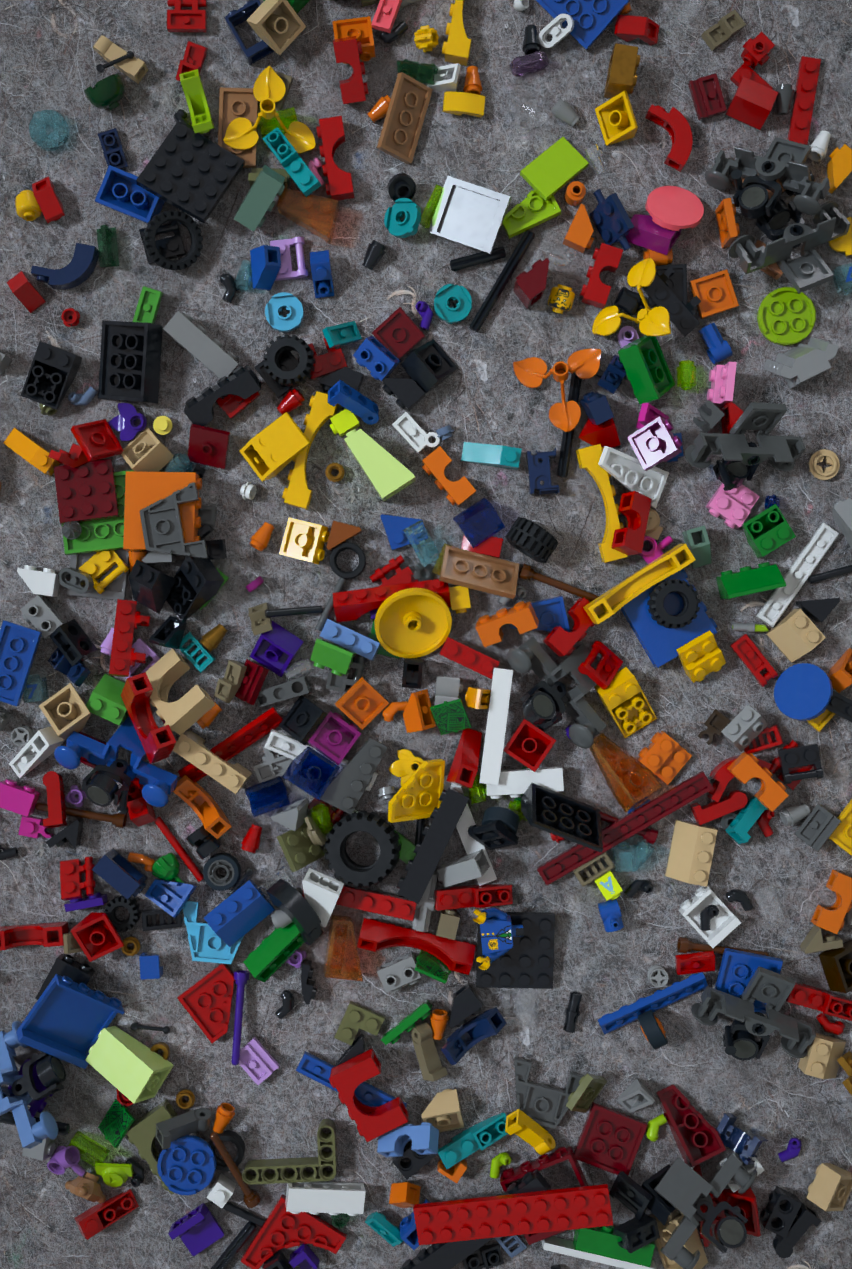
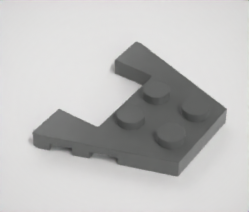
(164, 528)
(541, 1102)

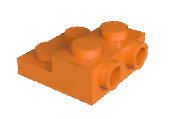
(360, 28)
(664, 757)

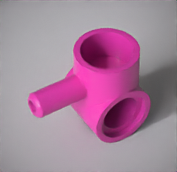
(655, 549)

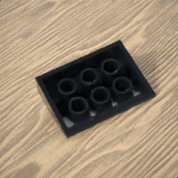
(130, 361)
(562, 816)

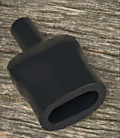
(629, 301)

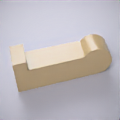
(129, 67)

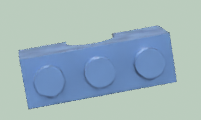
(350, 639)
(423, 1137)

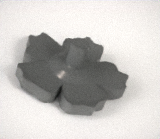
(423, 573)

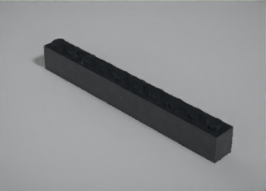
(451, 1253)

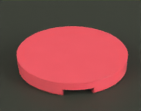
(674, 208)

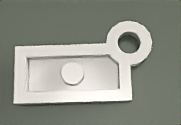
(414, 433)

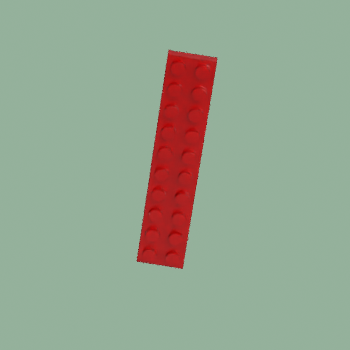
(513, 1214)

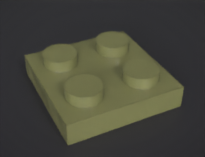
(299, 848)
(586, 1093)

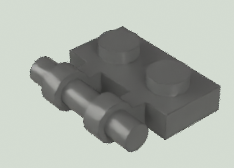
(339, 683)

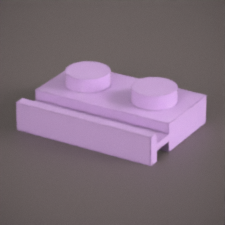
(257, 1061)

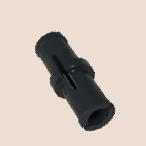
(572, 1012)

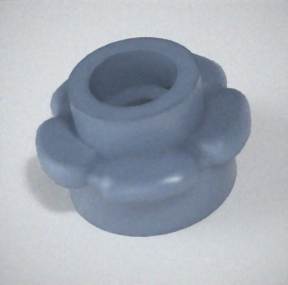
(445, 432)

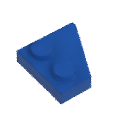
(394, 529)
(170, 895)

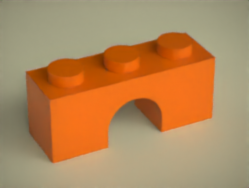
(457, 491)
(520, 616)
(771, 792)
(832, 917)

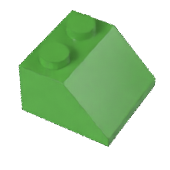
(332, 656)
(107, 700)

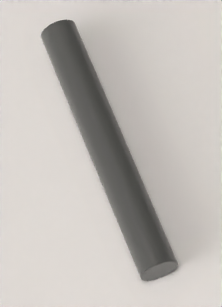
(329, 606)

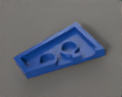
(550, 614)

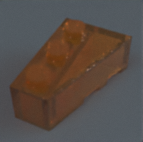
(311, 212)
(341, 950)

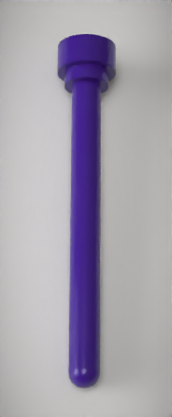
(240, 979)

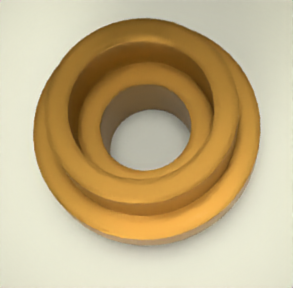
(330, 468)
(131, 952)
(185, 1104)

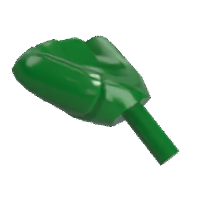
(167, 868)

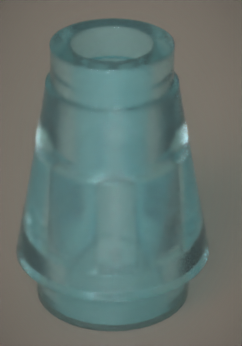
(244, 276)
(178, 463)

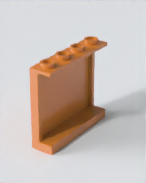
(149, 487)

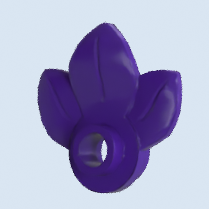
(126, 422)

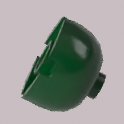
(106, 92)

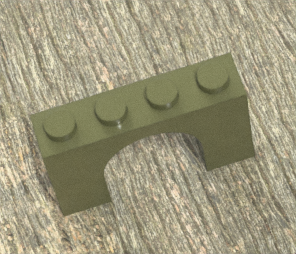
(143, 1134)

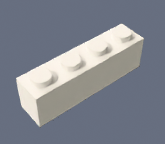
(516, 781)
(325, 1198)

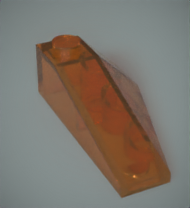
(625, 777)

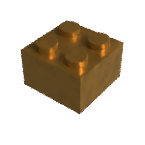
(622, 70)

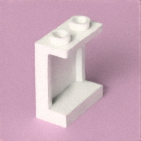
(719, 925)

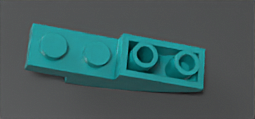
(291, 162)
(473, 1139)

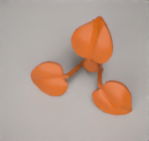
(533, 370)

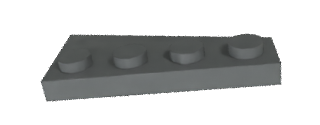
(354, 777)

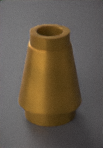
(213, 637)

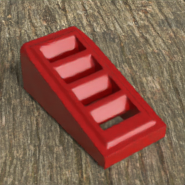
(767, 730)

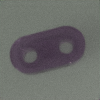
(529, 63)

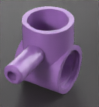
(64, 1158)

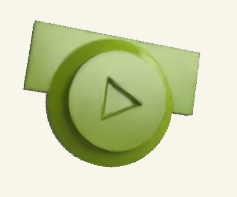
(114, 1174)

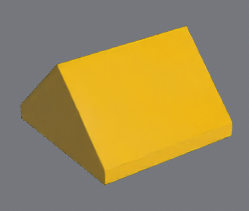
(617, 119)

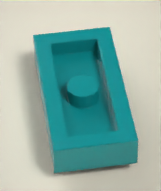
(342, 334)
(384, 1228)

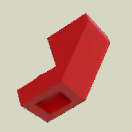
(635, 27)
(48, 200)
(72, 459)

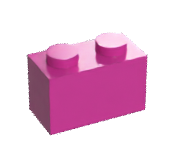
(18, 798)

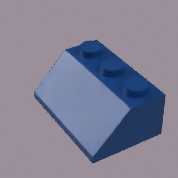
(123, 194)
(239, 913)

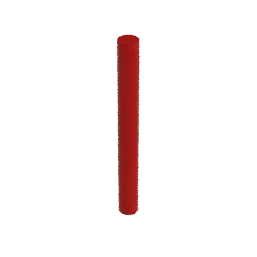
(179, 849)

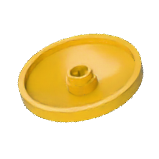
(413, 623)

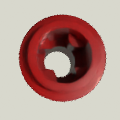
(291, 401)
(252, 839)

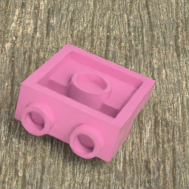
(722, 384)
(732, 505)

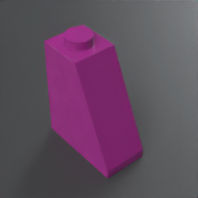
(652, 236)

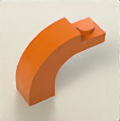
(204, 806)

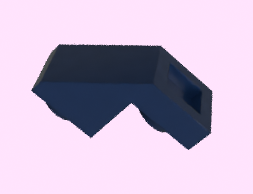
(76, 674)

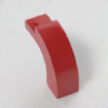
(679, 131)
(723, 776)

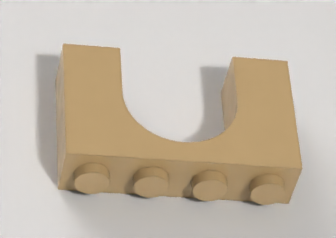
(189, 708)
(230, 775)

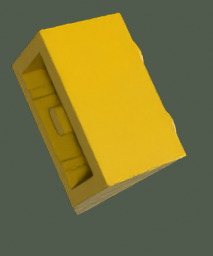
(274, 447)
(626, 703)

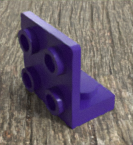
(197, 1229)

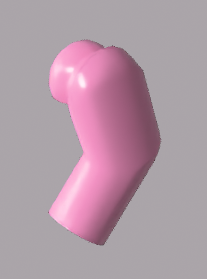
(313, 165)

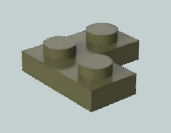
(356, 1018)

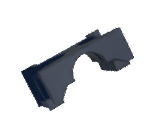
(540, 472)
(738, 1141)

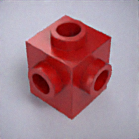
(757, 50)

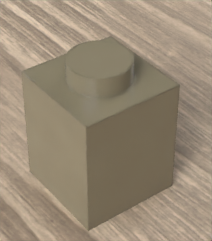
(448, 924)

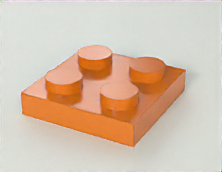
(726, 222)
(715, 294)
(362, 703)

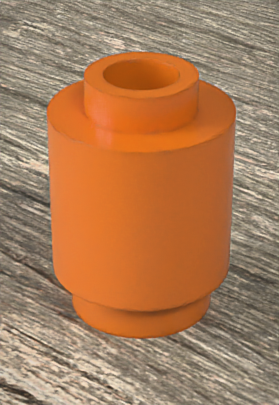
(576, 198)
(659, 259)

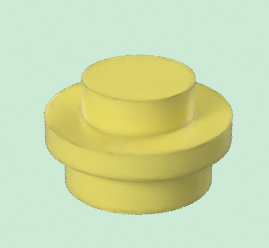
(162, 425)

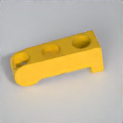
(529, 1131)

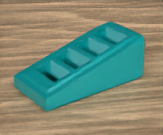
(210, 658)

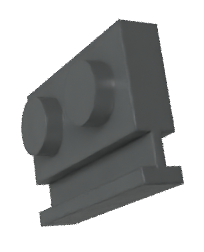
(818, 827)

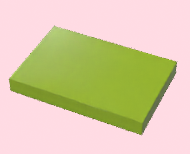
(554, 168)

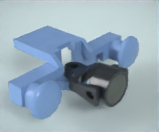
(51, 1074)

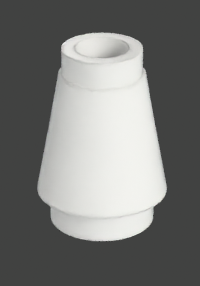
(820, 146)

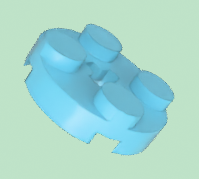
(275, 305)

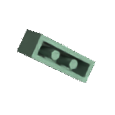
(260, 198)

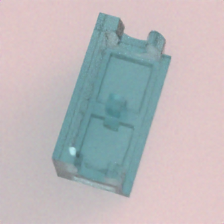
(421, 543)

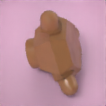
(86, 1188)

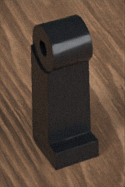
(801, 1223)

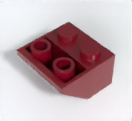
(531, 285)

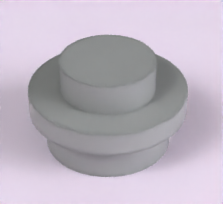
(387, 793)

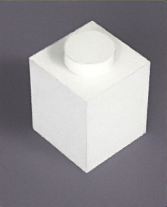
(221, 1190)

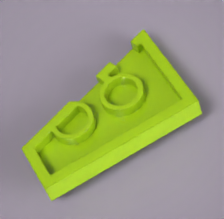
(530, 213)

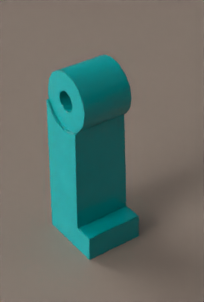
(745, 820)

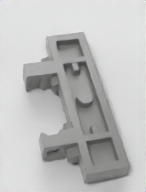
(272, 766)

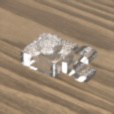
(297, 794)

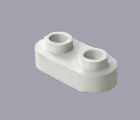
(556, 30)

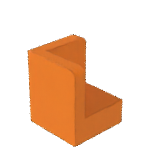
(453, 1173)
(404, 1194)

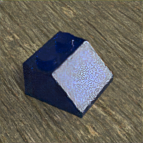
(311, 773)

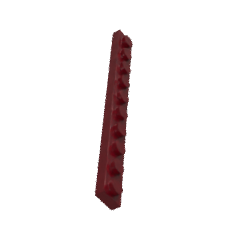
(627, 826)

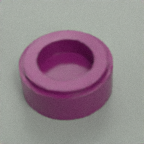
(254, 584)

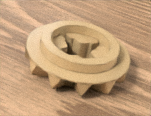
(830, 459)

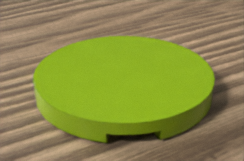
(786, 316)

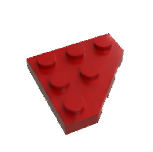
(211, 1001)

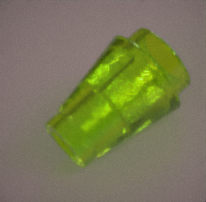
(477, 792)
(321, 816)

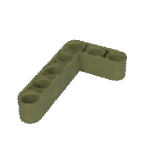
(298, 1164)

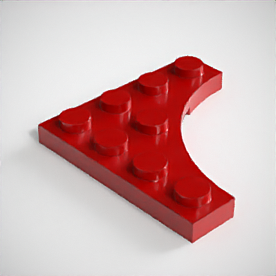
(290, 1230)

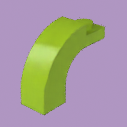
(197, 101)

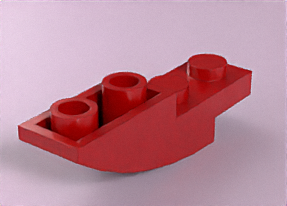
(473, 896)
(821, 1000)

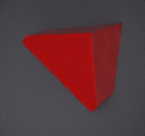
(602, 434)

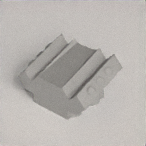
(803, 361)

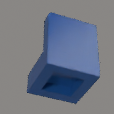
(150, 966)

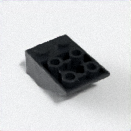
(50, 375)
(194, 586)

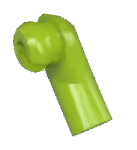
(653, 1127)
(498, 1161)

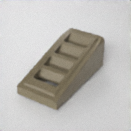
(597, 874)

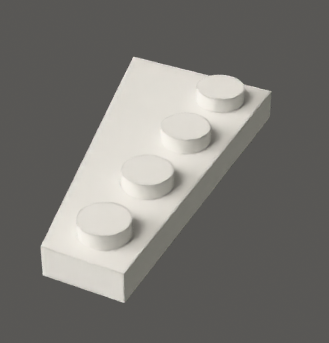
(632, 475)

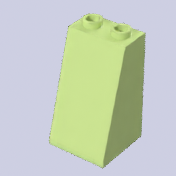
(380, 467)
(128, 1064)

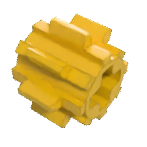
(426, 38)

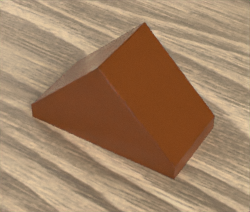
(341, 533)

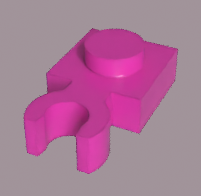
(33, 827)

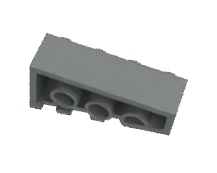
(200, 345)

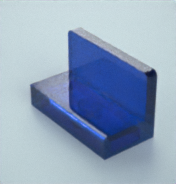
(267, 796)

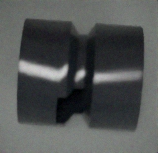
(203, 841)

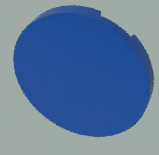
(803, 691)
(187, 1165)

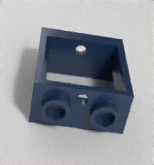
(237, 17)
(120, 874)

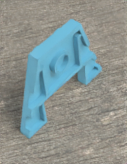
(203, 941)

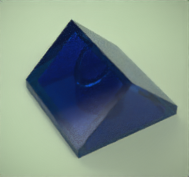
(479, 522)

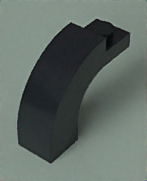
(298, 909)

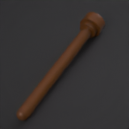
(527, 573)
(118, 820)
(685, 945)
(251, 1197)

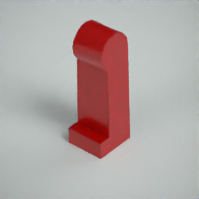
(55, 800)
(714, 810)

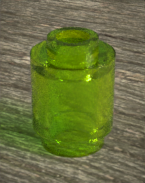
(686, 375)

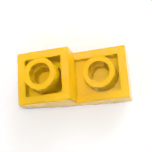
(463, 103)

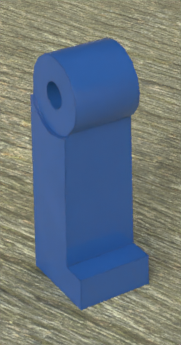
(354, 402)

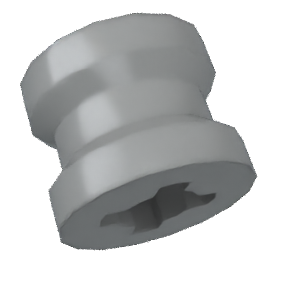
(18, 737)
(660, 978)

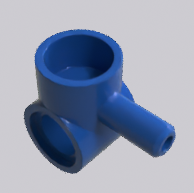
(611, 915)

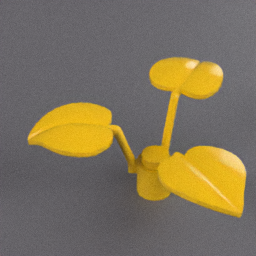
(268, 90)
(652, 321)

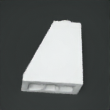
(321, 893)

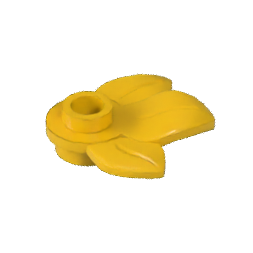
(404, 766)

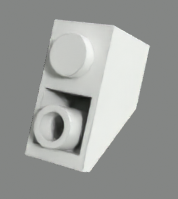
(40, 582)

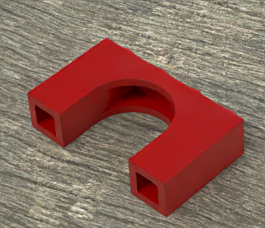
(156, 741)
(370, 1120)

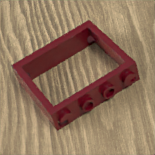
(543, 1162)

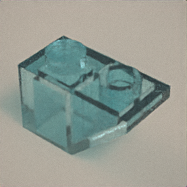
(631, 857)

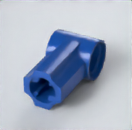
(716, 347)

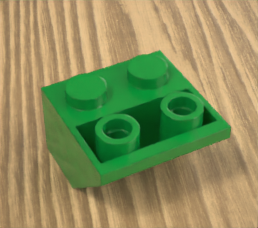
(767, 531)

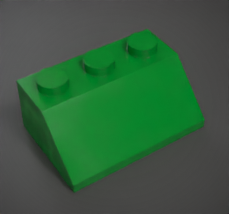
(646, 369)
(749, 581)

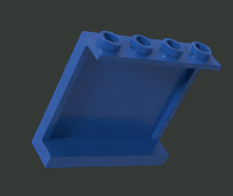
(658, 641)
(68, 1020)

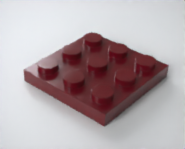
(86, 491)
(610, 1139)

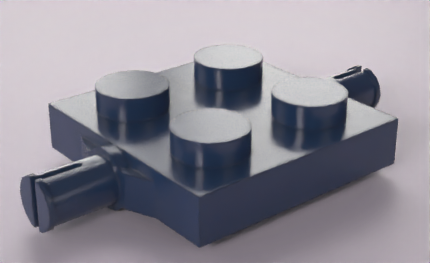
(611, 220)

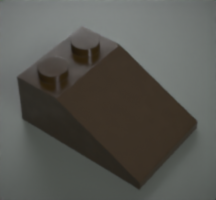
(838, 967)

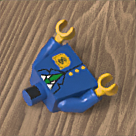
(495, 934)

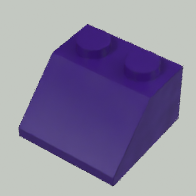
(276, 649)

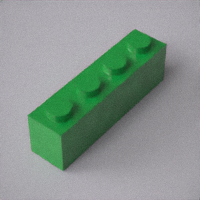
(273, 952)
(605, 1243)

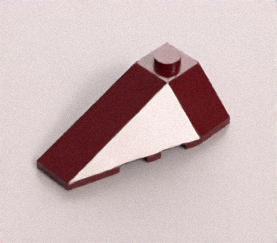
(692, 1133)

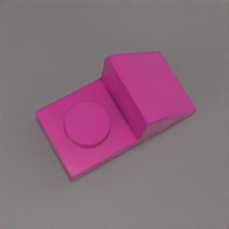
(648, 414)

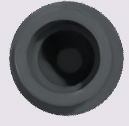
(71, 530)

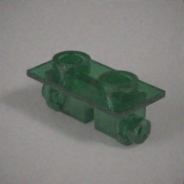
(421, 72)
(107, 246)

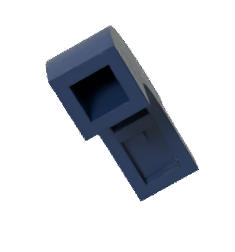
(73, 274)
(472, 1032)

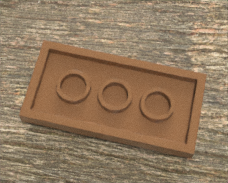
(236, 104)
(404, 118)
(479, 572)

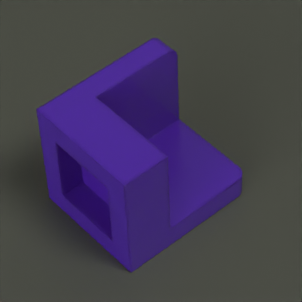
(304, 1258)

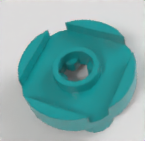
(411, 222)
(450, 314)

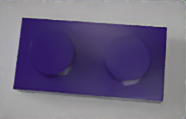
(82, 903)

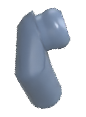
(82, 399)

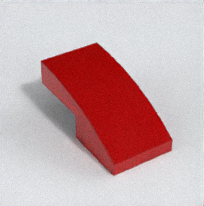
(193, 59)
(489, 547)

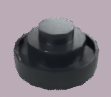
(401, 187)

